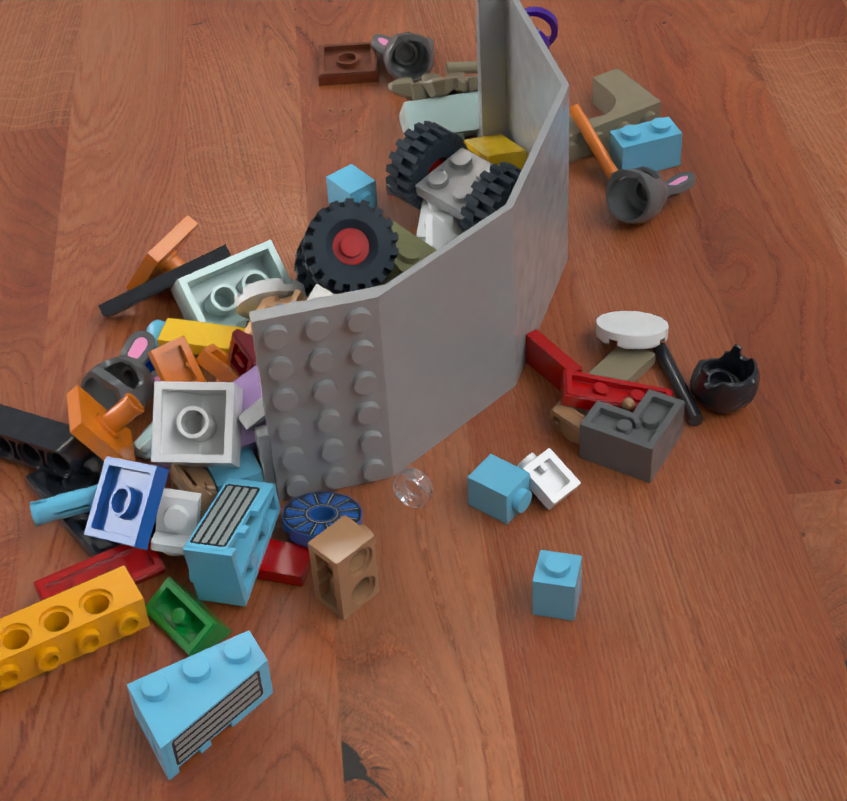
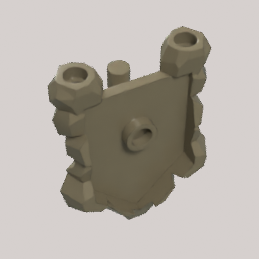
(435, 86)

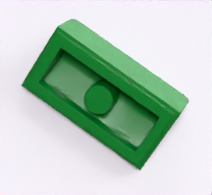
(186, 617)

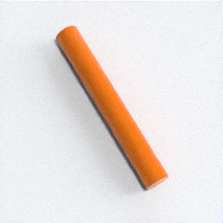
(592, 140)

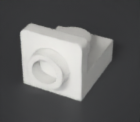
(549, 477)
(176, 521)

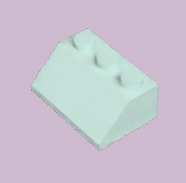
(454, 112)
(210, 292)

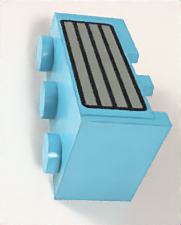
(232, 541)
(199, 697)

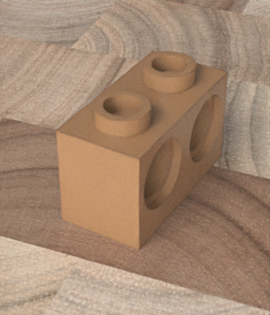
(344, 566)

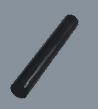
(678, 384)

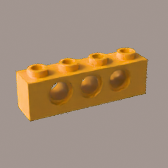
(69, 626)

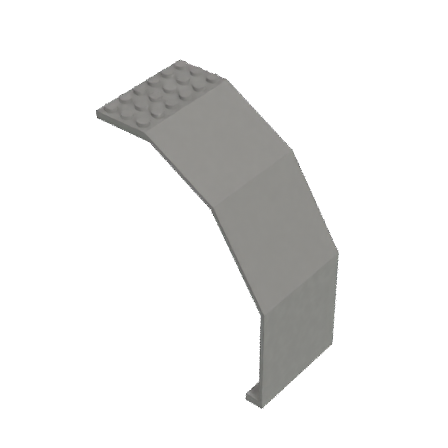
(394, 368)

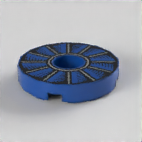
(316, 511)

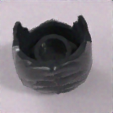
(725, 382)

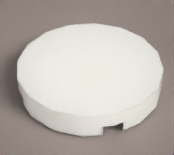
(256, 291)
(632, 329)

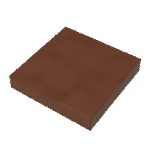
(347, 63)

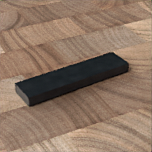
(160, 283)

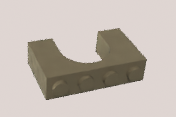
(622, 103)

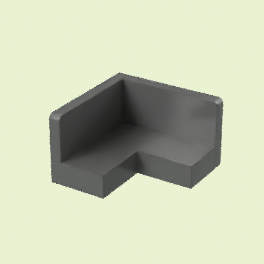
(635, 440)

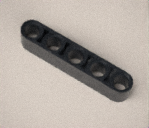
(40, 443)

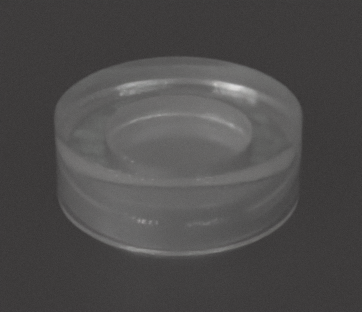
(413, 487)

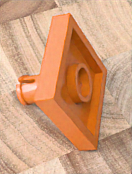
(164, 254)
(100, 428)

